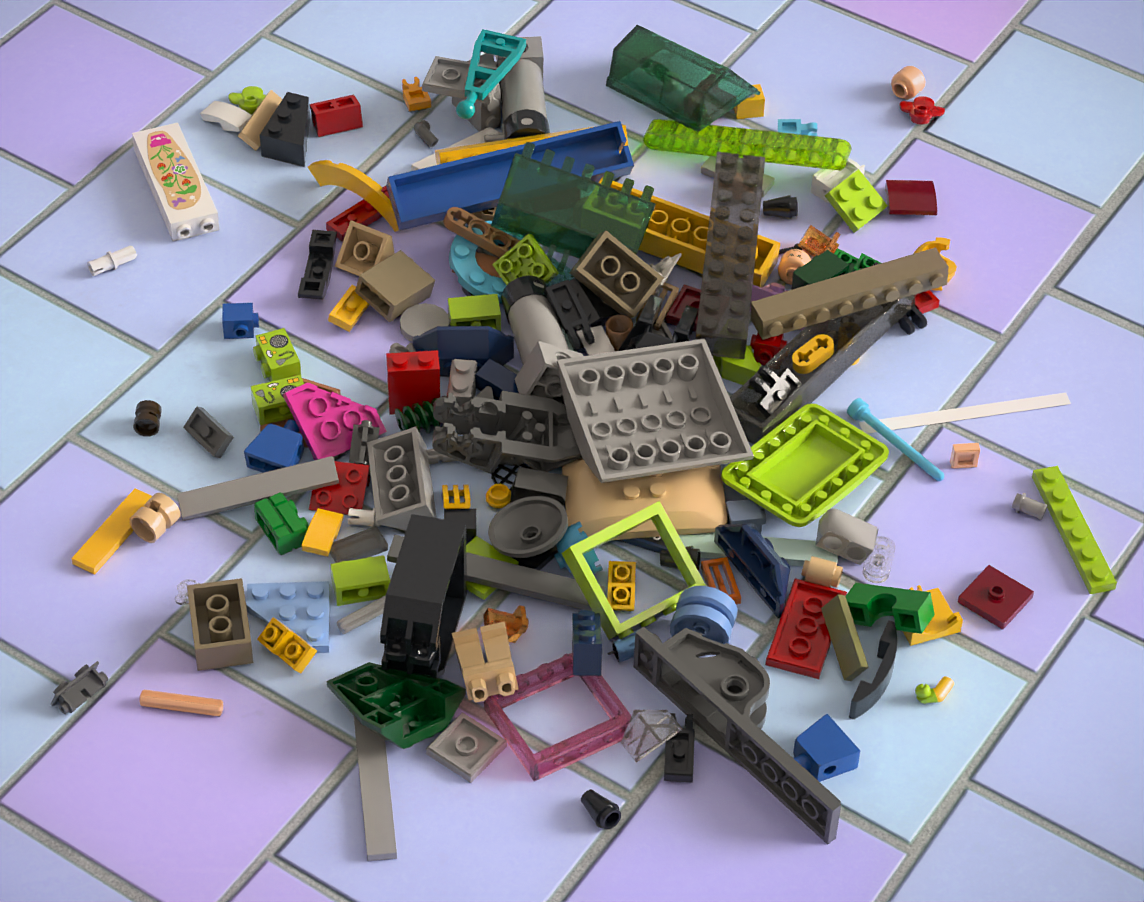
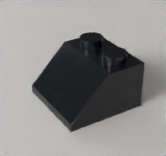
(595, 308)

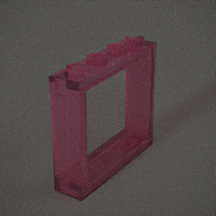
(570, 749)

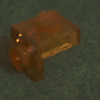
(817, 242)
(515, 623)

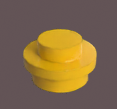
(498, 496)

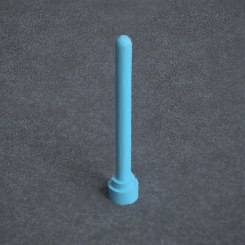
(859, 411)

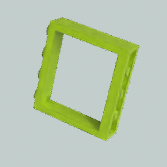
(594, 593)

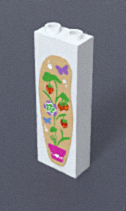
(175, 182)

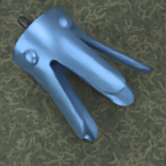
(624, 648)

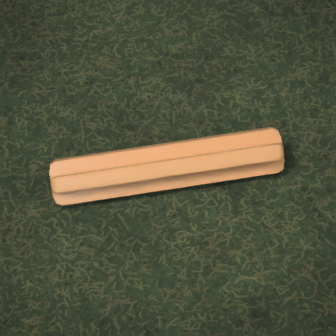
(181, 702)

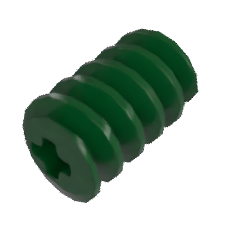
(418, 417)

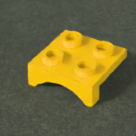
(941, 625)

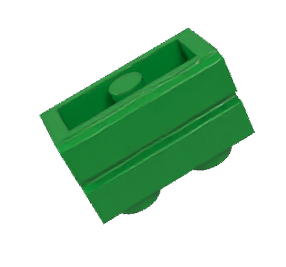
(281, 523)

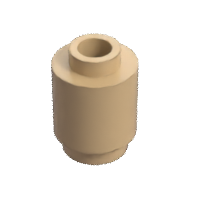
(822, 572)

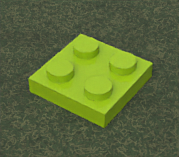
(856, 200)

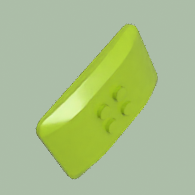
(806, 465)

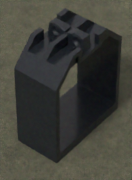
(425, 597)

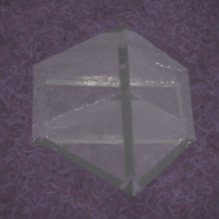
(648, 731)

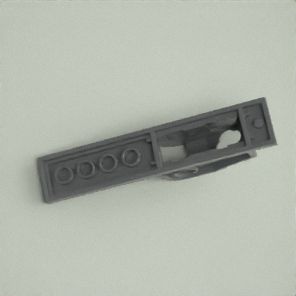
(730, 707)

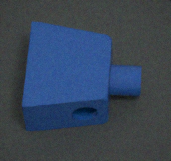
(275, 448)
(826, 750)

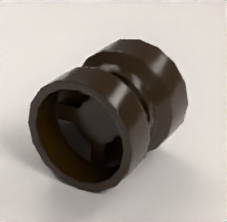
(147, 418)

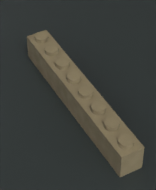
(849, 293)

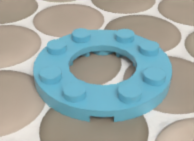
(469, 273)

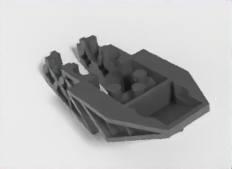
(505, 432)

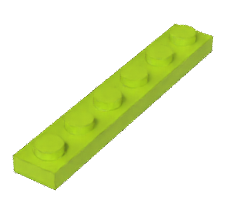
(1074, 530)

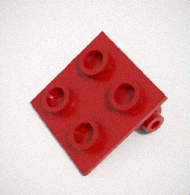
(347, 493)

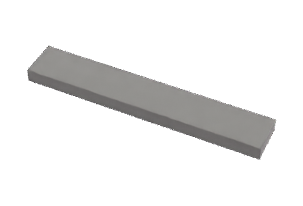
(257, 487)
(375, 794)

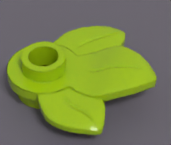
(248, 99)

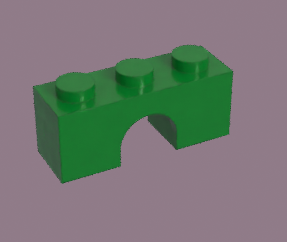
(909, 607)

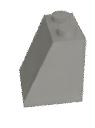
(485, 114)

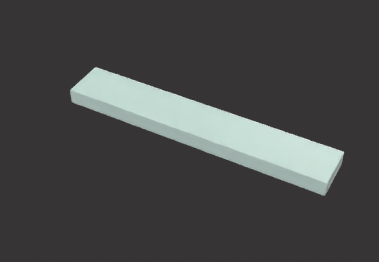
(793, 550)

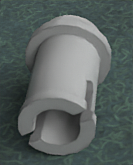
(1029, 506)

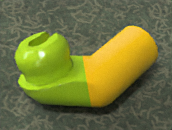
(932, 695)

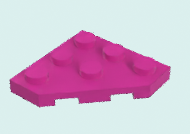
(328, 419)

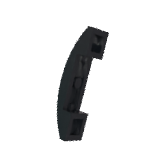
(319, 265)
(867, 693)

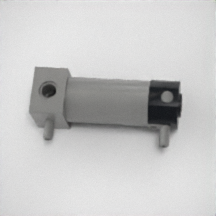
(523, 95)
(536, 336)

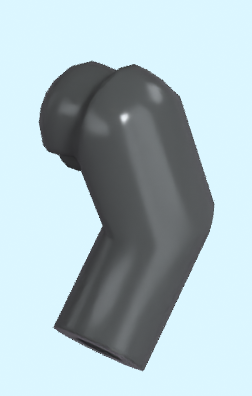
(422, 129)

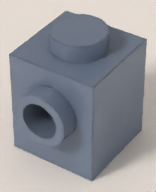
(745, 513)

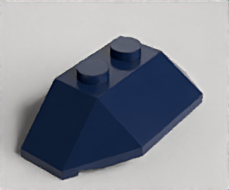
(466, 343)
(756, 562)

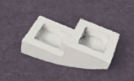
(229, 116)

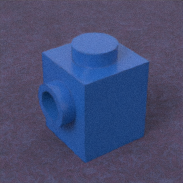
(239, 320)

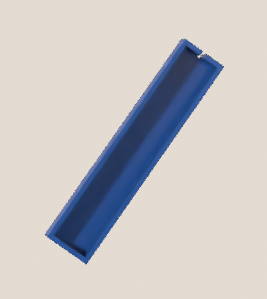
(478, 181)

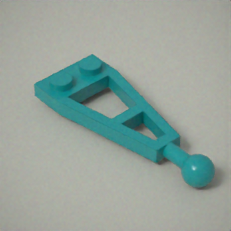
(495, 44)

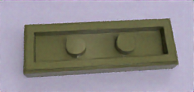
(844, 637)

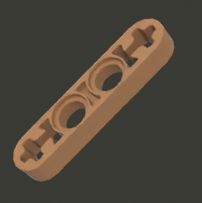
(489, 233)

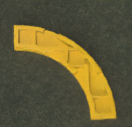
(356, 181)

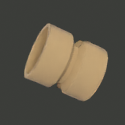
(155, 517)

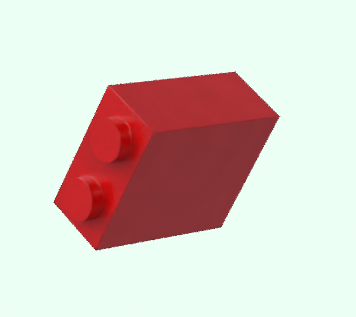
(412, 378)

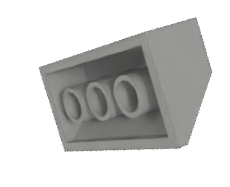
(400, 478)

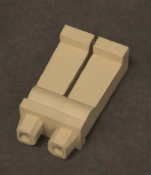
(495, 675)

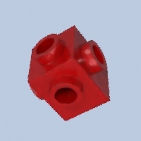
(766, 349)

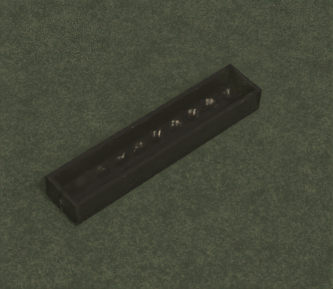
(730, 254)
(851, 339)

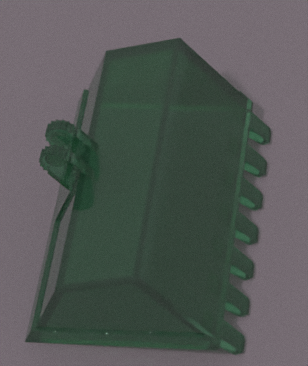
(674, 79)
(568, 208)

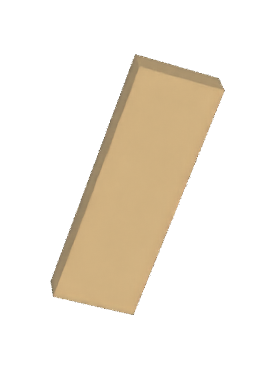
(251, 131)

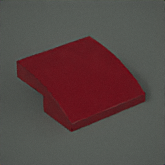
(911, 197)

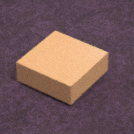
(965, 455)

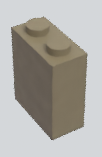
(394, 285)

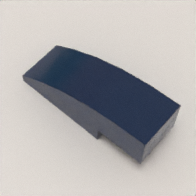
(496, 377)

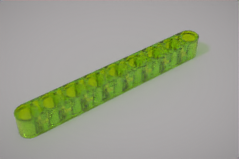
(774, 146)

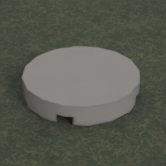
(422, 318)

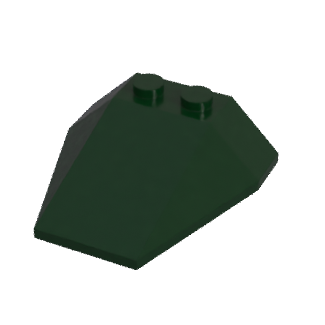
(396, 703)

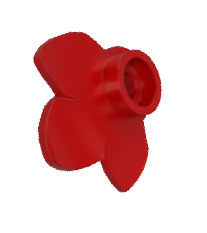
(921, 109)

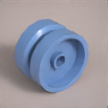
(706, 612)

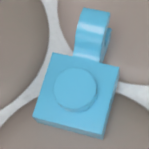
(795, 127)

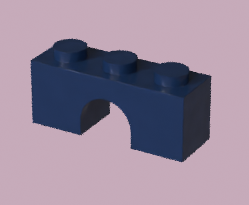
(586, 643)

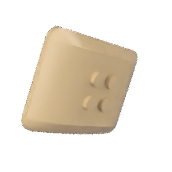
(689, 497)

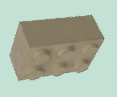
(616, 275)
(220, 624)

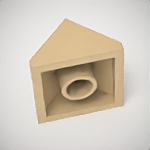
(363, 249)

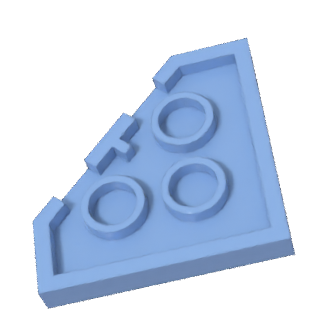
(298, 605)

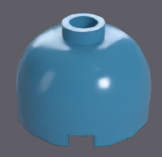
(570, 538)

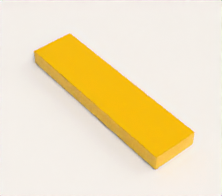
(110, 534)

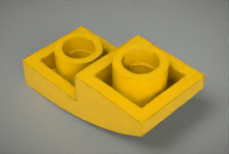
(322, 532)
(621, 585)
(287, 645)

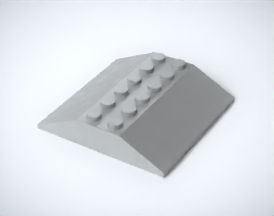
(651, 411)

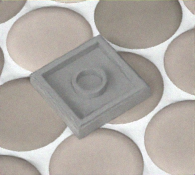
(466, 747)

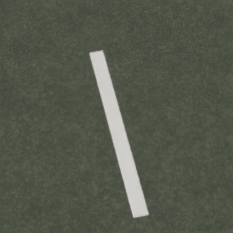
(971, 412)

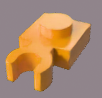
(414, 96)

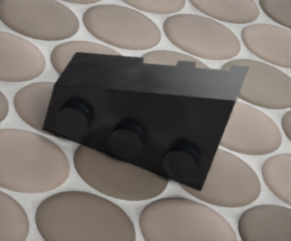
(287, 131)

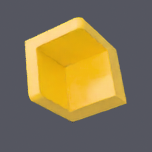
(752, 106)

